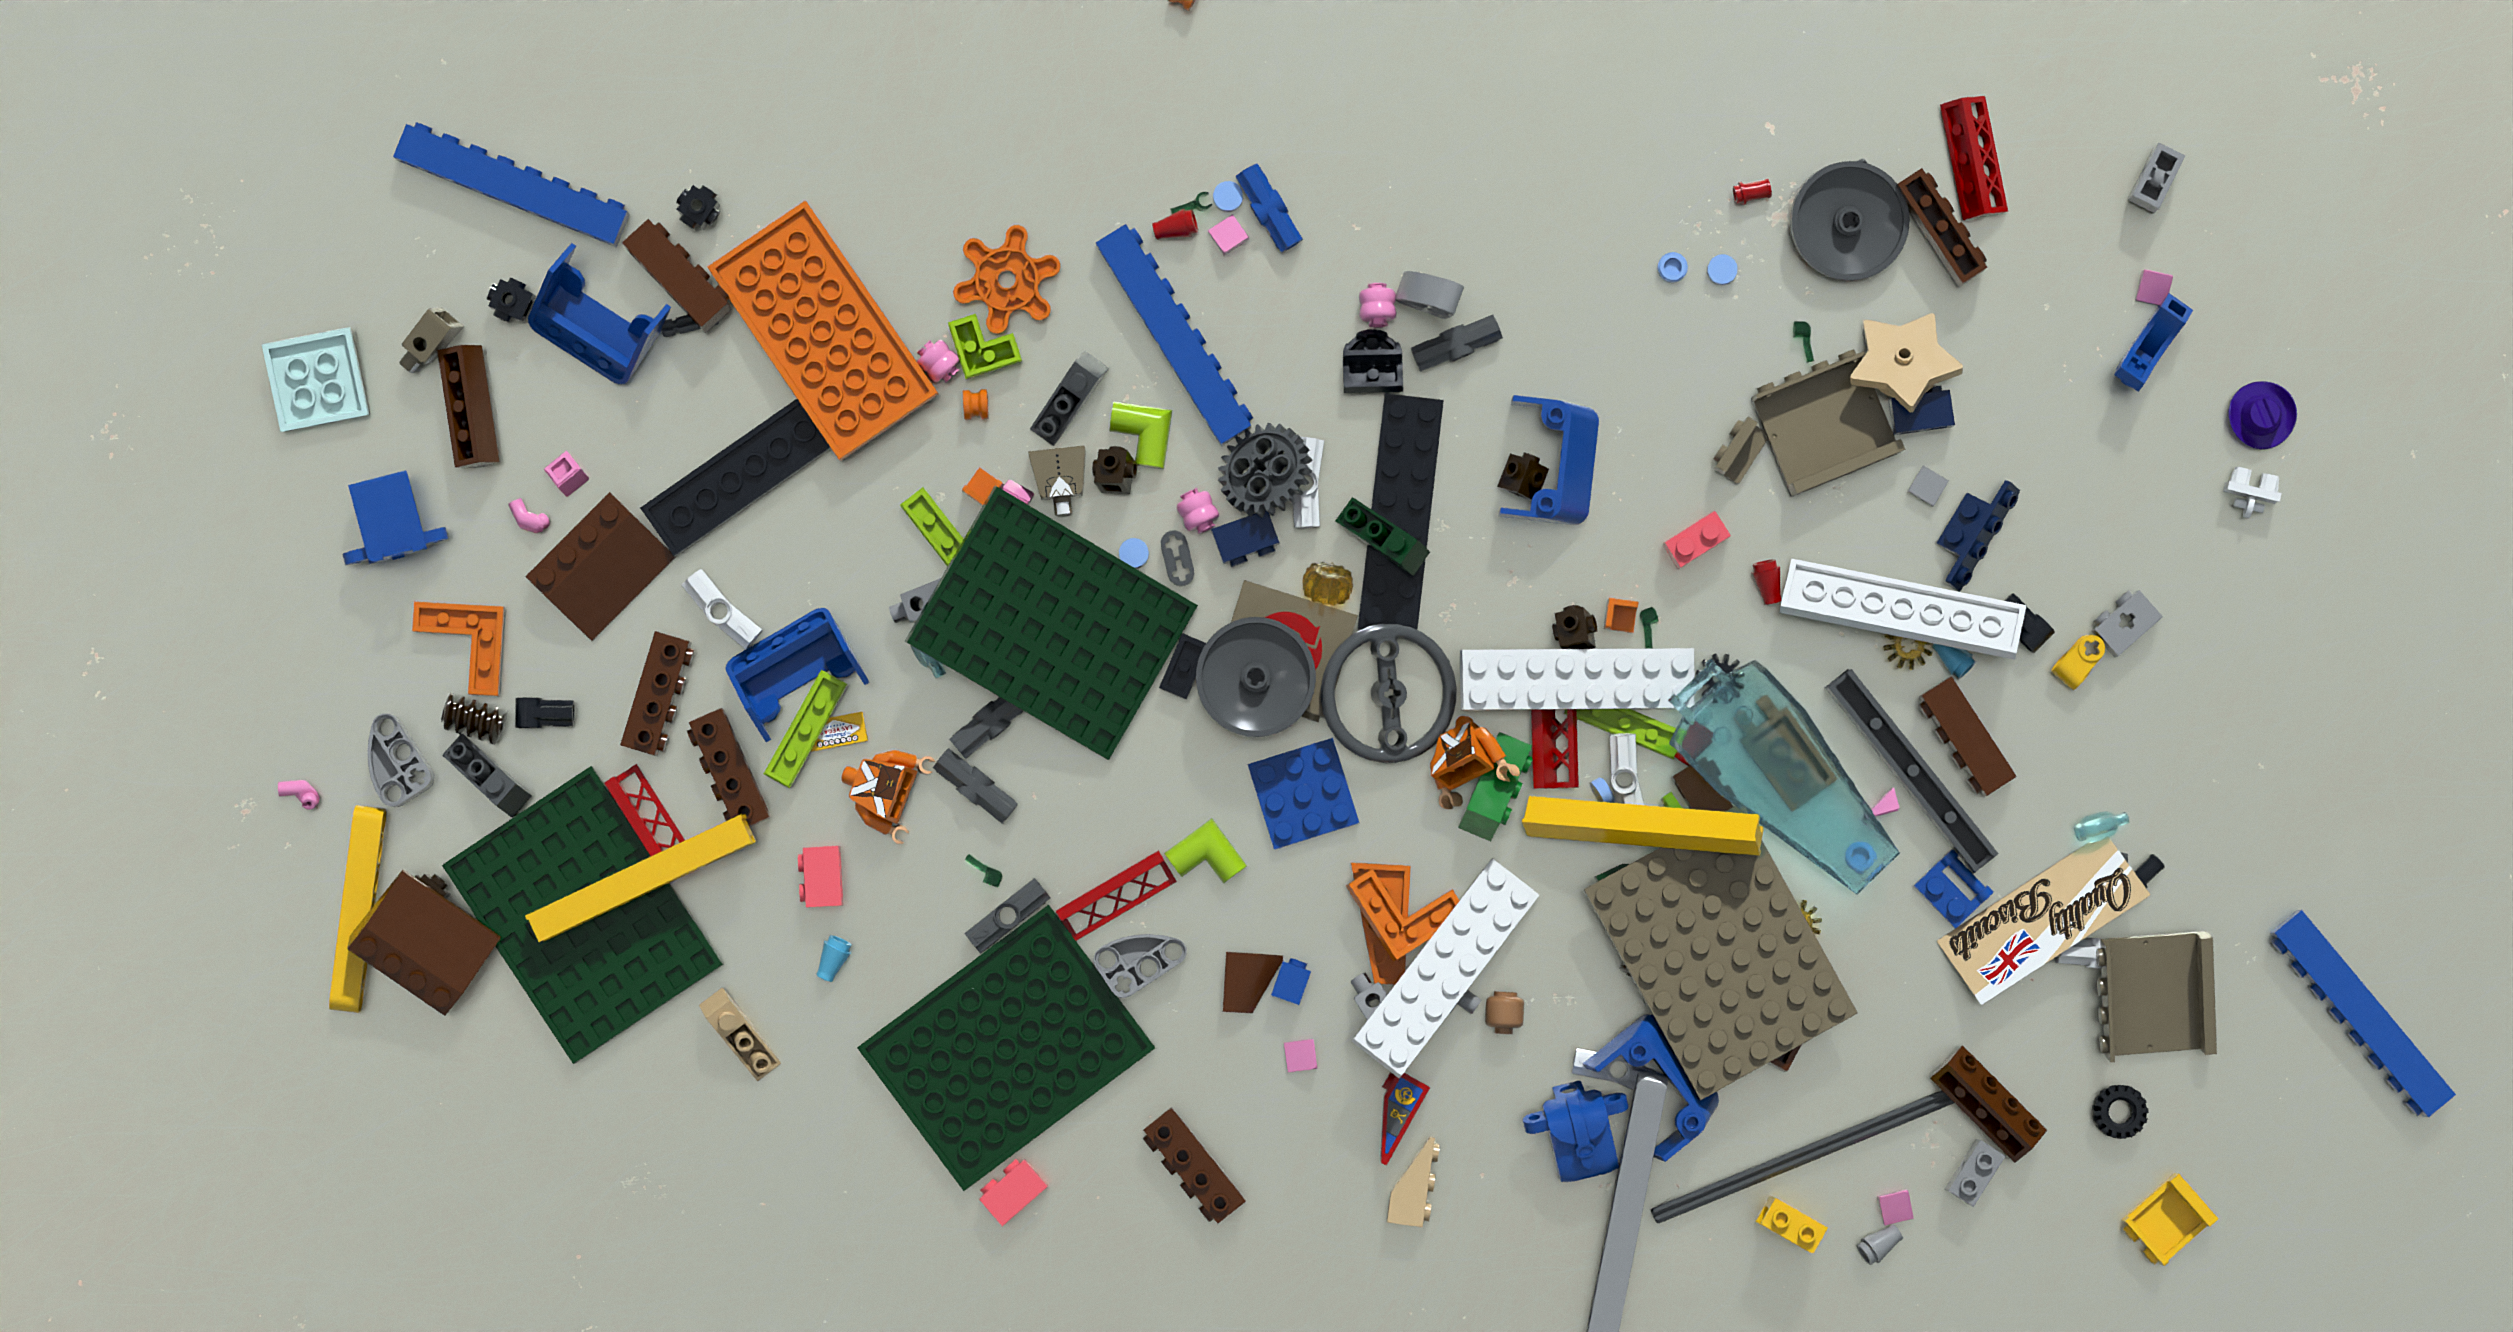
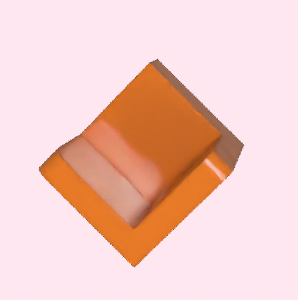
(981, 486)
(1620, 615)

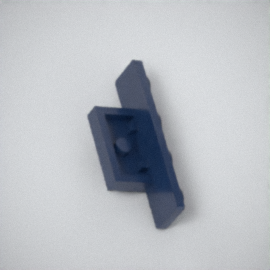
(1973, 529)

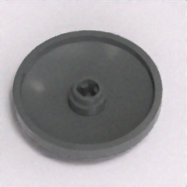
(1849, 220)
(1255, 677)

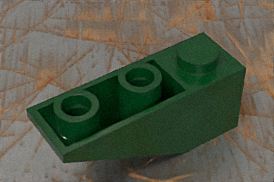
(1383, 536)

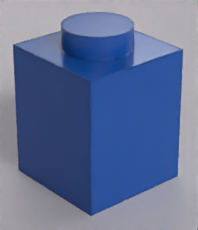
(1291, 981)

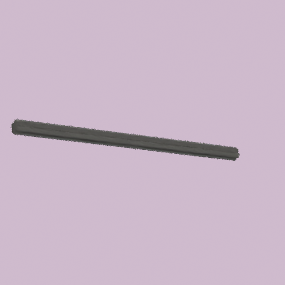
(1800, 1156)

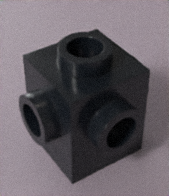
(706, 215)
(521, 302)

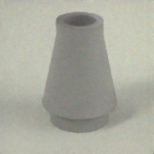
(1878, 1245)

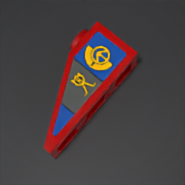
(1400, 1105)

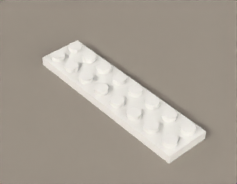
(1903, 609)
(1574, 678)
(1445, 968)

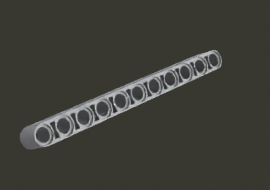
(1628, 1202)

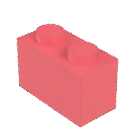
(1696, 540)
(821, 876)
(1012, 1191)

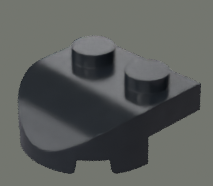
(1372, 363)

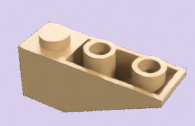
(739, 1034)
(1409, 1194)

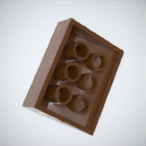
(600, 566)
(423, 942)

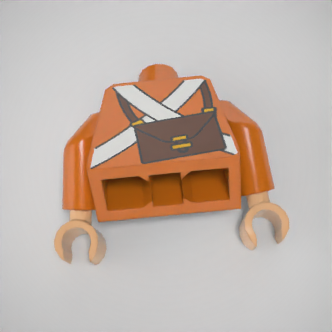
(1463, 756)
(883, 787)

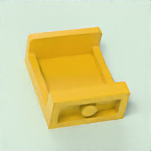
(2168, 1219)
(1791, 1224)

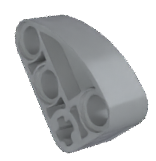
(1429, 294)
(388, 770)
(1129, 955)

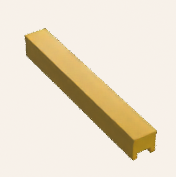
(1643, 825)
(641, 878)

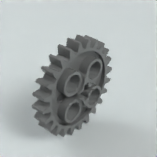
(1265, 470)

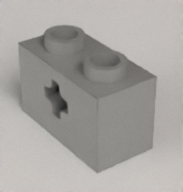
(2156, 177)
(2142, 616)
(1975, 1172)

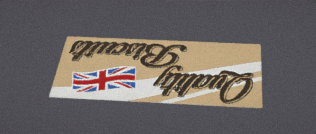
(2043, 918)

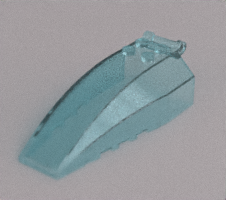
(1773, 762)

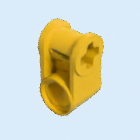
(2075, 664)

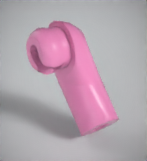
(526, 520)
(302, 790)

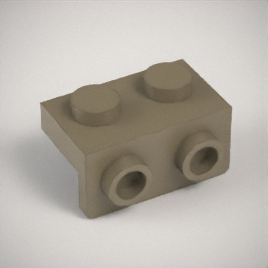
(1741, 452)

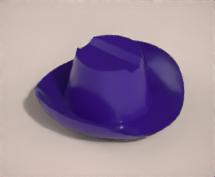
(2262, 414)

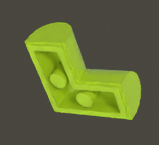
(980, 356)
(1150, 425)
(1210, 845)

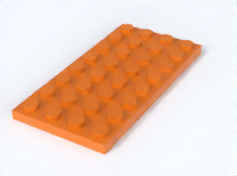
(823, 330)

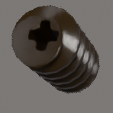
(473, 719)

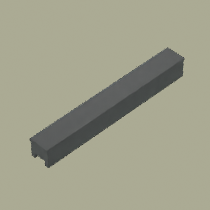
(1911, 770)

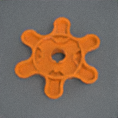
(1007, 258)

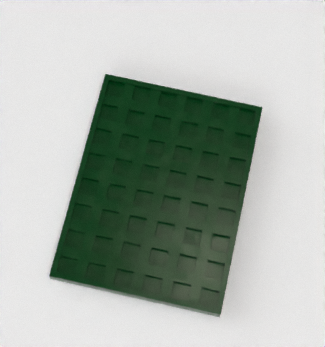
(1051, 623)
(607, 969)

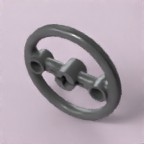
(1388, 680)

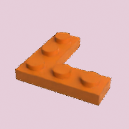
(486, 628)
(1391, 928)

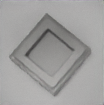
(1928, 486)

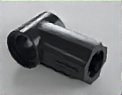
(2034, 629)
(539, 713)

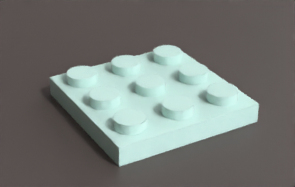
(315, 379)

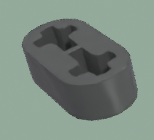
(1185, 558)

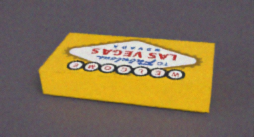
(842, 731)

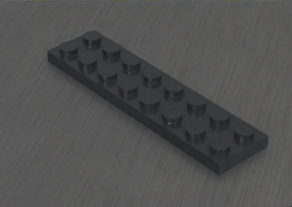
(735, 477)
(1404, 498)

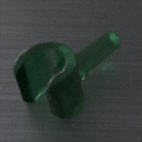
(1193, 204)
(1803, 330)
(1648, 617)
(992, 876)

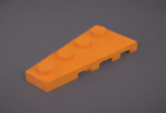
(1397, 883)

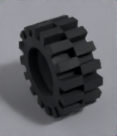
(2138, 1111)

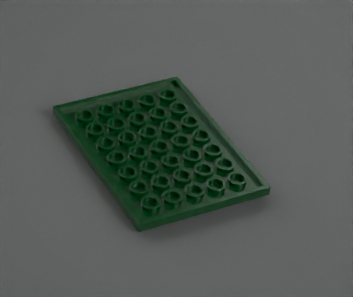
(1006, 1047)

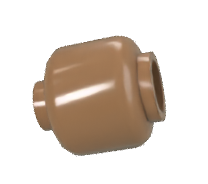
(1504, 1012)

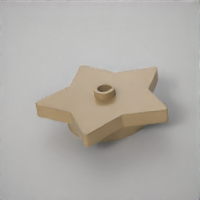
(1904, 360)

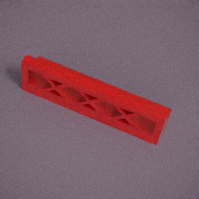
(1969, 157)
(1545, 751)
(633, 815)
(1111, 885)

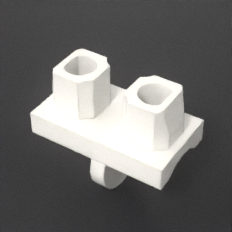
(2240, 486)

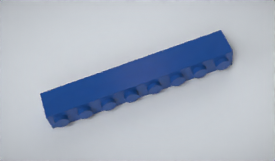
(512, 185)
(1173, 334)
(2362, 1014)

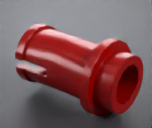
(1752, 191)

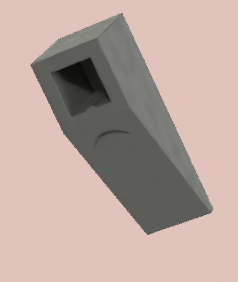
(1069, 397)
(487, 775)

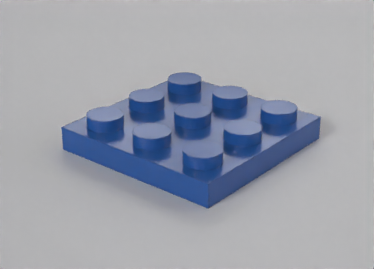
(1303, 793)

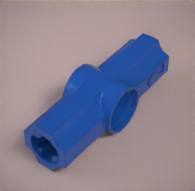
(1269, 208)

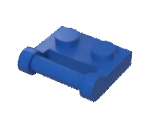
(1946, 895)

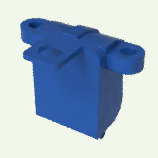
(388, 520)
(1579, 1130)

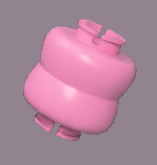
(1377, 305)
(938, 361)
(1197, 511)

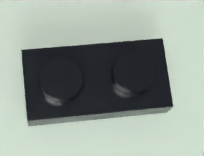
(1182, 667)

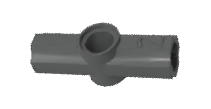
(1456, 343)
(985, 725)
(975, 785)
(992, 929)

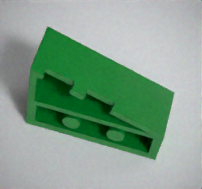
(1491, 795)

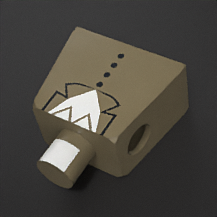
(437, 329)
(1059, 475)

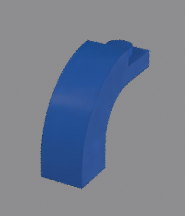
(2152, 342)

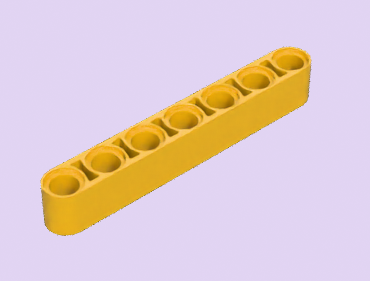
(357, 901)

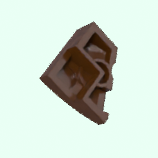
(1247, 979)

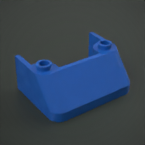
(587, 327)
(1572, 498)
(788, 662)
(1638, 1046)

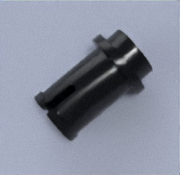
(2149, 869)

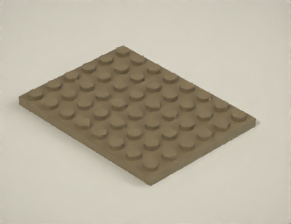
(1720, 959)

